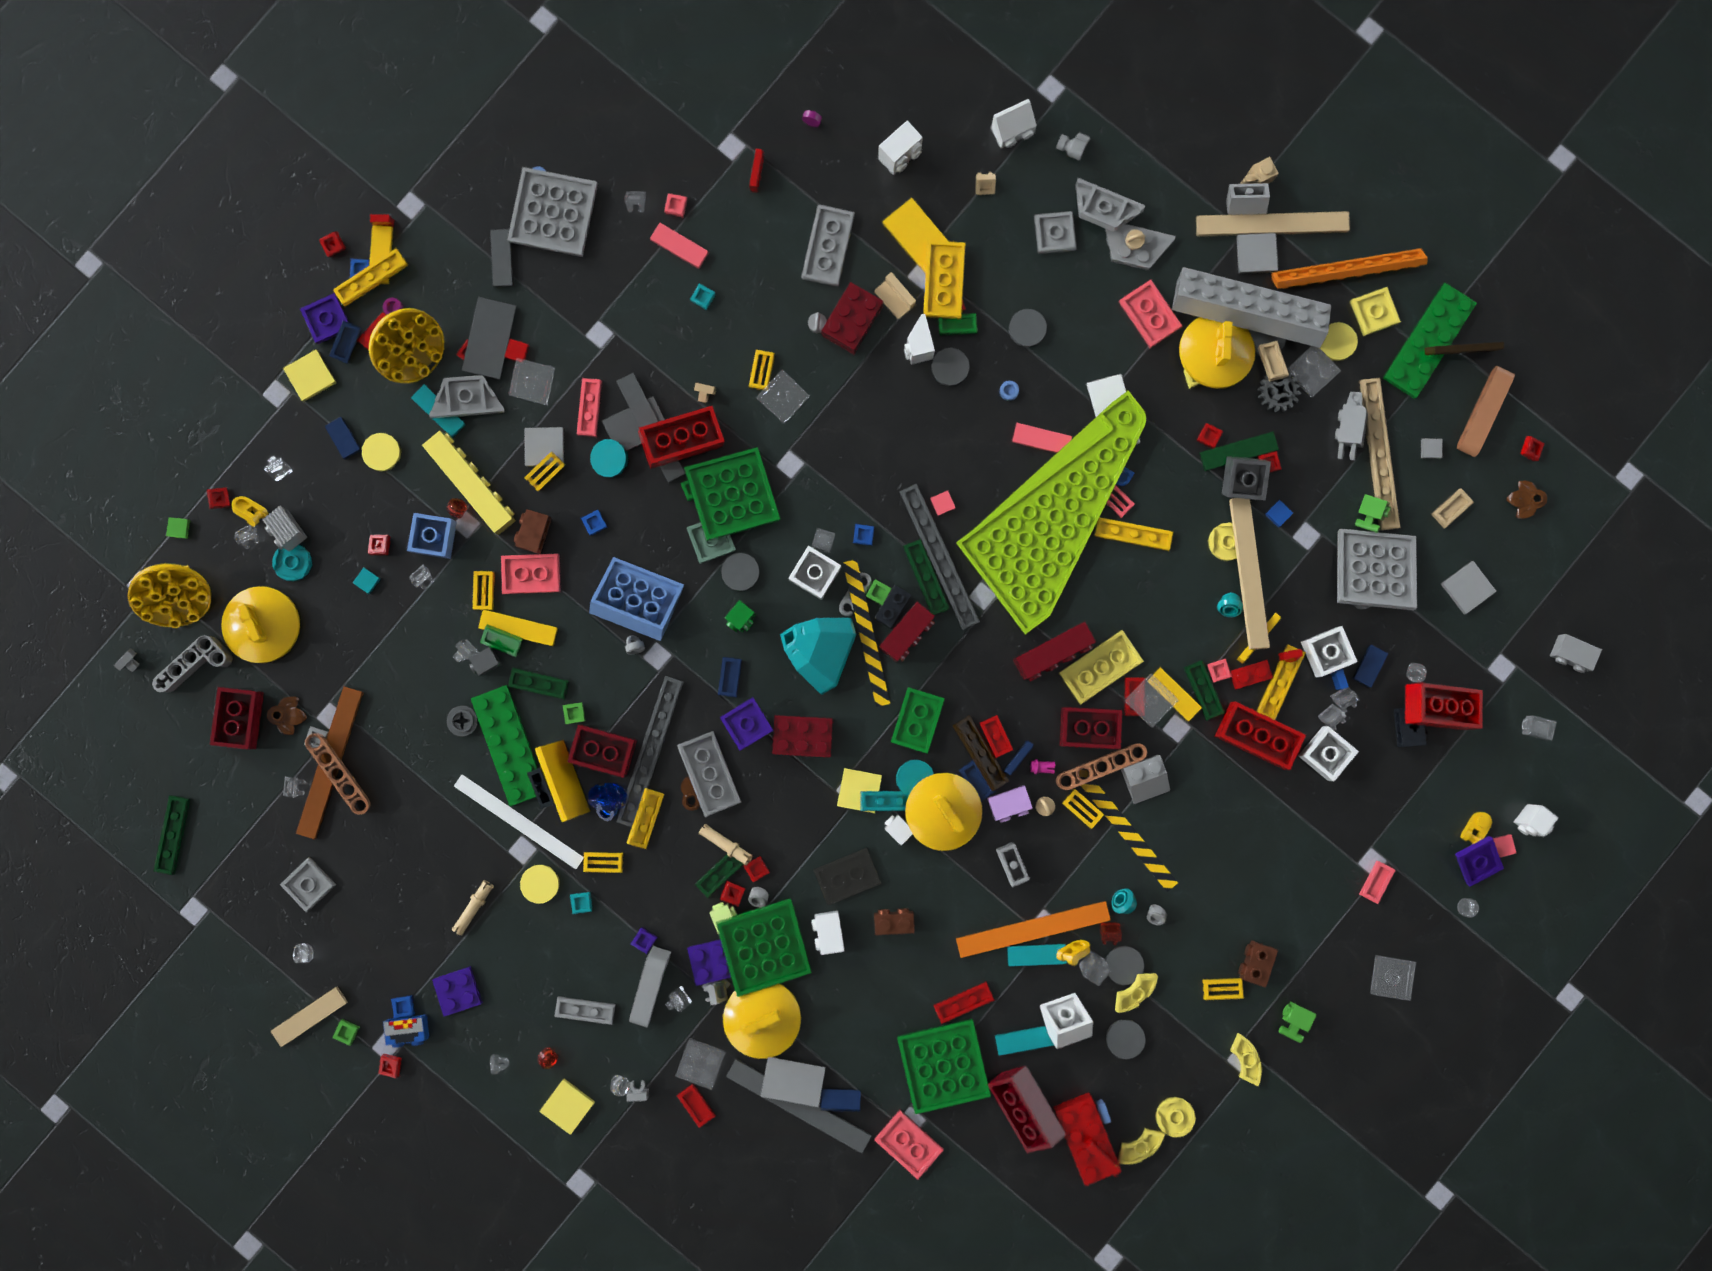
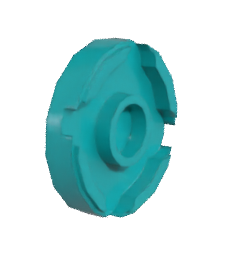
(609, 458)
(292, 564)
(910, 774)

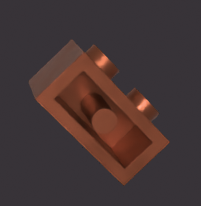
(532, 531)
(894, 922)
(1257, 963)

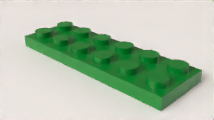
(1435, 328)
(506, 743)

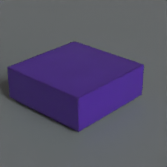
(644, 940)

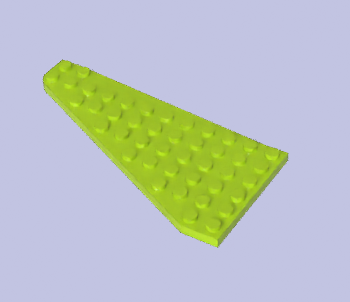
(1041, 529)

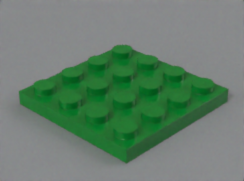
(732, 494)
(763, 947)
(943, 1066)

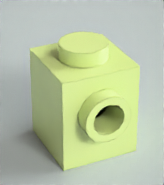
(722, 912)

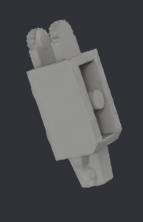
(1352, 425)

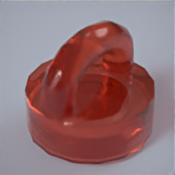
(456, 508)
(547, 1058)

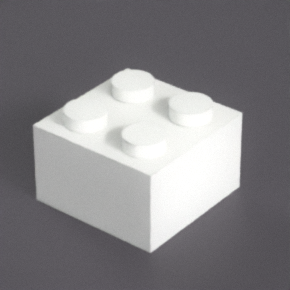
(900, 148)
(815, 572)
(1329, 651)
(1328, 753)

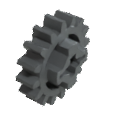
(1286, 394)

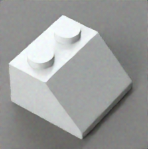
(1014, 124)
(919, 342)
(1066, 1020)

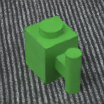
(1373, 508)
(1298, 1018)

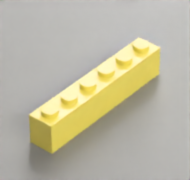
(469, 483)

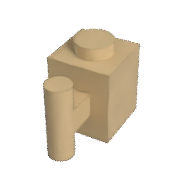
(1261, 172)

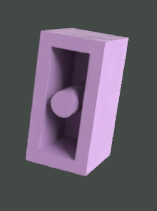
(1010, 803)

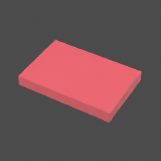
(1150, 313)
(530, 573)
(909, 1144)

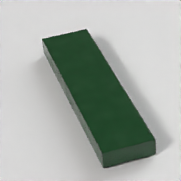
(1245, 449)
(926, 577)
(171, 835)

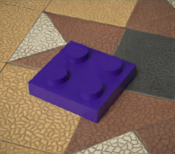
(324, 318)
(746, 723)
(1479, 861)
(708, 962)
(457, 991)

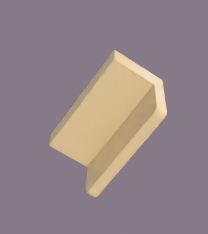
(895, 296)

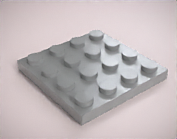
(552, 211)
(1376, 569)

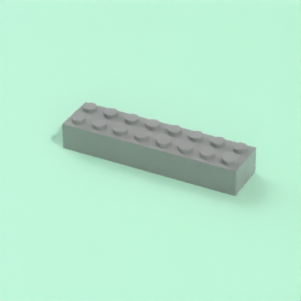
(1252, 307)

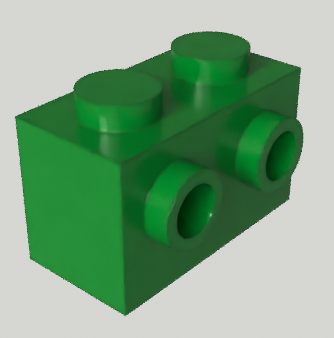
(740, 617)

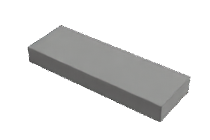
(585, 1010)

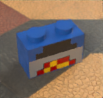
(406, 1030)

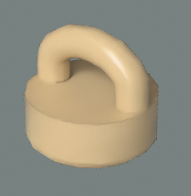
(1135, 239)
(1045, 806)

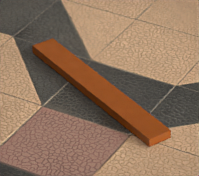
(321, 785)

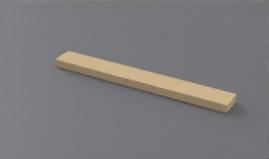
(1272, 223)
(1379, 450)
(1249, 574)

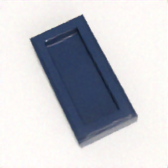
(345, 341)
(343, 438)
(1370, 666)
(729, 677)
(1018, 758)
(972, 774)
(840, 1100)

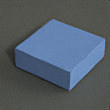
(1101, 1107)

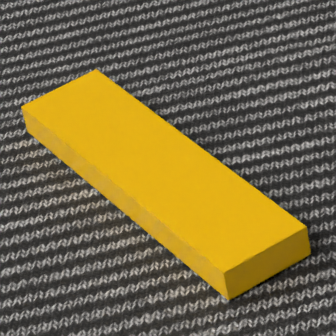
(370, 277)
(1133, 534)
(522, 628)
(1279, 686)

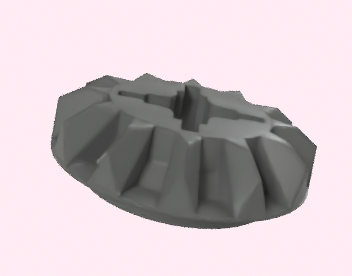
(455, 727)

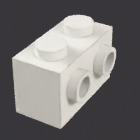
(1535, 820)
(829, 932)

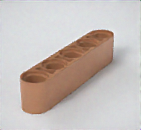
(1485, 411)
(1111, 766)
(328, 769)

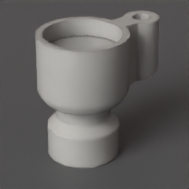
(1073, 147)

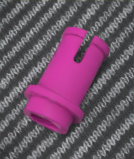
(1042, 767)

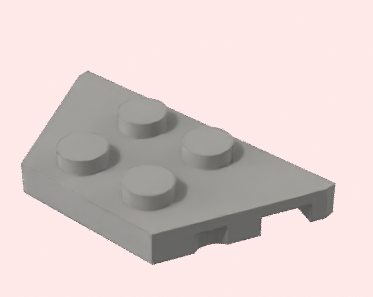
(1104, 206)
(1142, 258)
(465, 397)

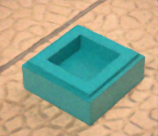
(702, 296)
(366, 580)
(581, 902)

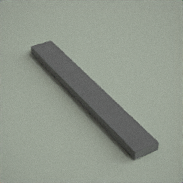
(939, 556)
(650, 748)
(823, 1120)

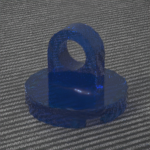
(607, 798)

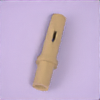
(725, 844)
(476, 901)

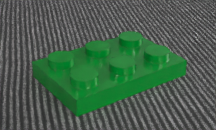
(917, 720)

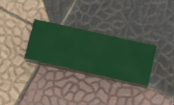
(538, 683)
(1204, 690)
(718, 875)

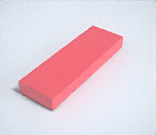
(679, 245)
(589, 407)
(1040, 438)

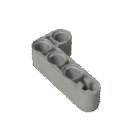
(189, 667)
(649, 986)

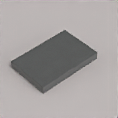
(625, 428)

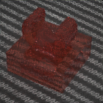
(1110, 932)

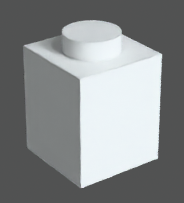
(898, 829)

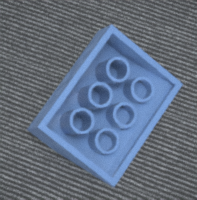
(636, 598)

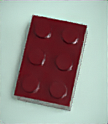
(852, 318)
(907, 632)
(236, 718)
(1091, 728)
(802, 736)
(602, 751)

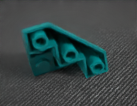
(820, 649)

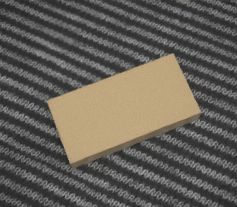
(1273, 361)
(1452, 508)

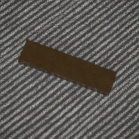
(1464, 348)
(980, 753)

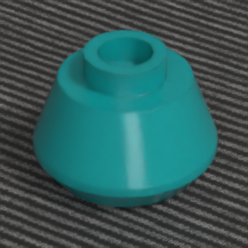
(1230, 605)
(1124, 901)

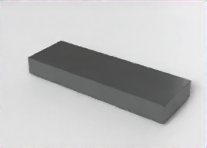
(501, 259)

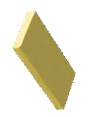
(1101, 667)

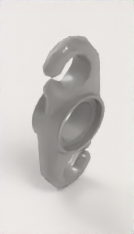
(847, 599)

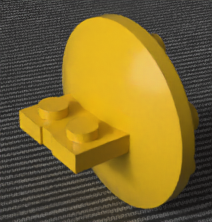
(406, 345)
(1216, 352)
(169, 595)
(260, 624)
(943, 811)
(762, 1021)

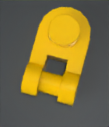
(244, 506)
(1480, 822)
(1074, 951)

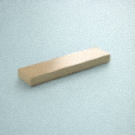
(309, 1016)

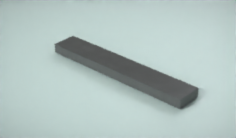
(644, 416)

